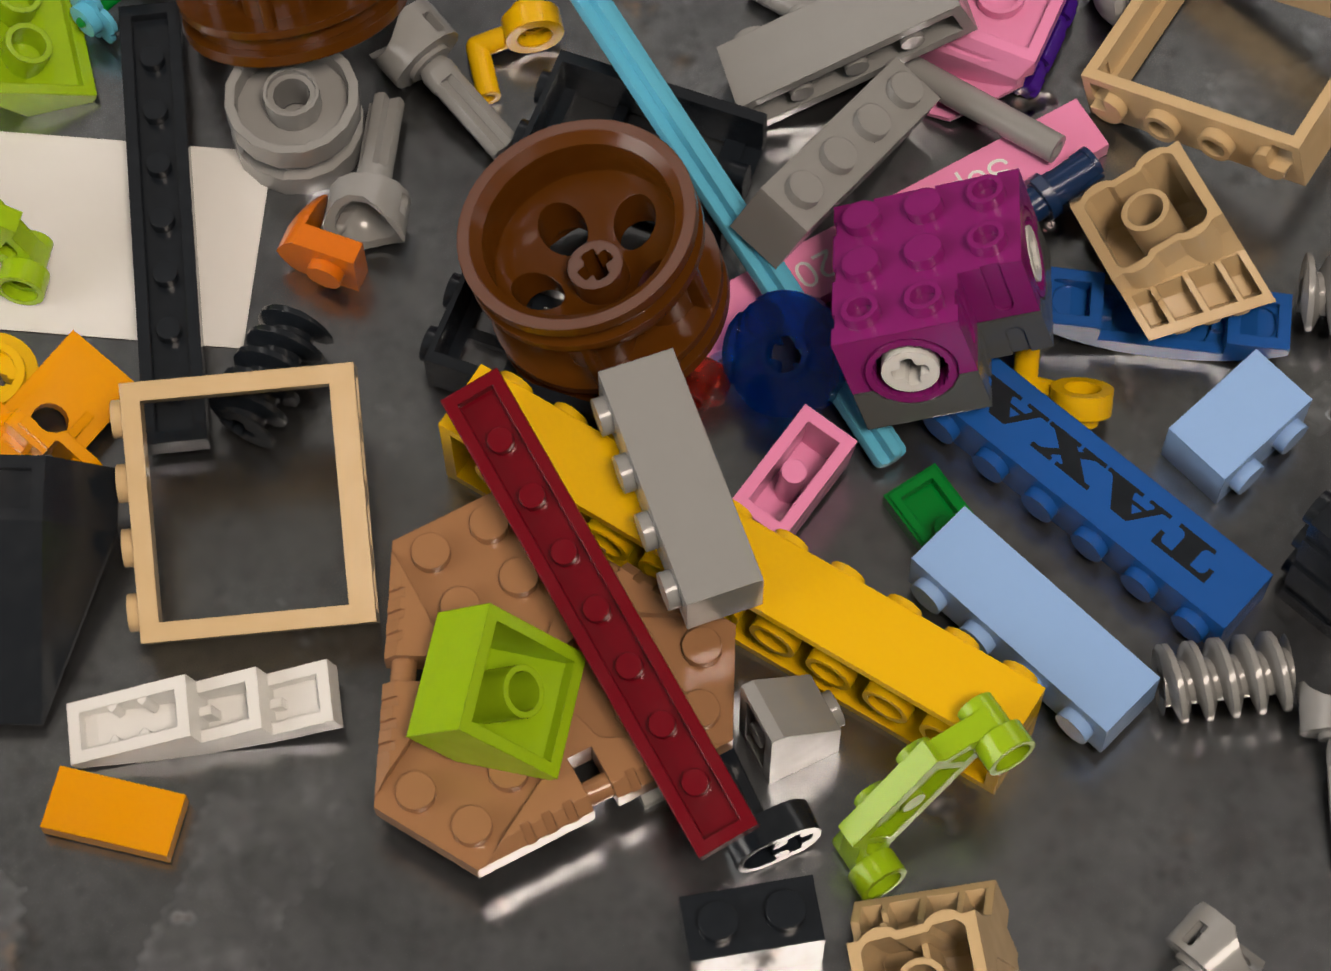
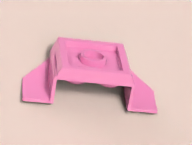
(1001, 49)

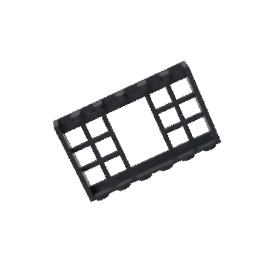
(556, 89)

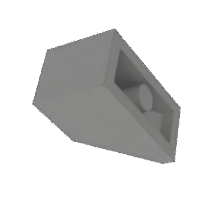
(789, 723)

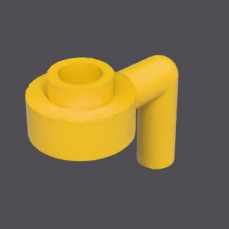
(524, 29)
(1081, 397)

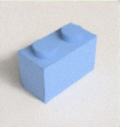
(1237, 428)

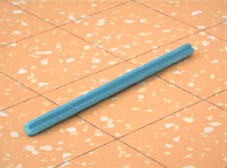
(712, 186)

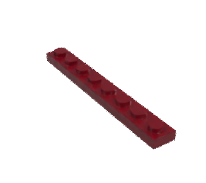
(600, 615)

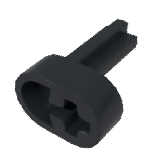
(783, 829)

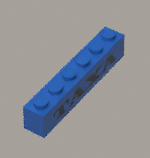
(1107, 507)

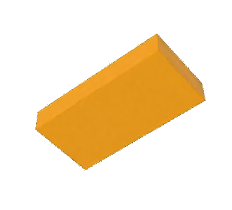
(114, 814)

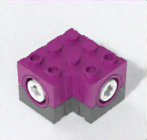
(935, 293)

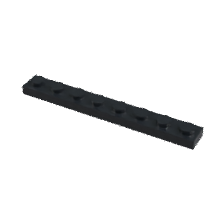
(163, 220)

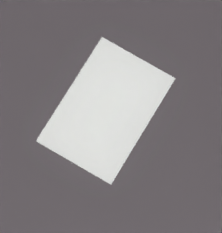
(81, 201)

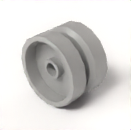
(296, 123)

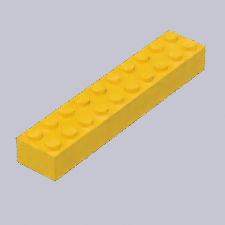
(813, 615)

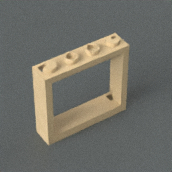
(1172, 118)
(134, 486)

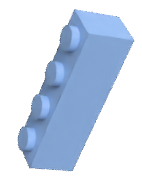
(1027, 619)

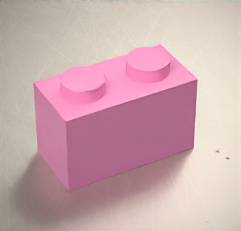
(797, 472)

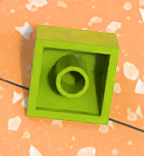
(496, 692)

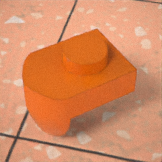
(321, 254)

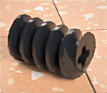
(279, 341)

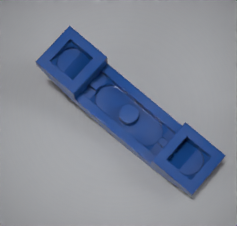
(1098, 316)

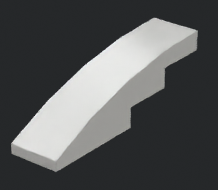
(203, 716)

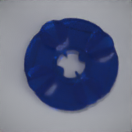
(759, 377)

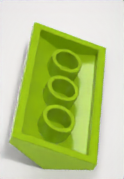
(42, 58)

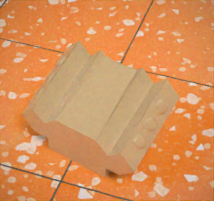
(1169, 246)
(934, 931)

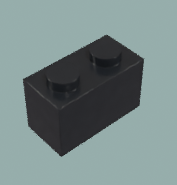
(753, 927)

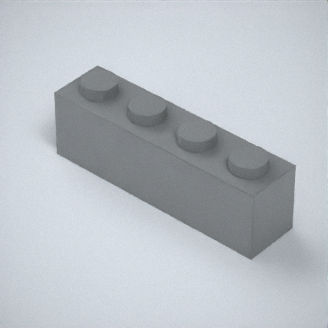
(833, 47)
(834, 162)
(679, 489)

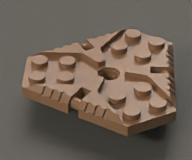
(492, 815)

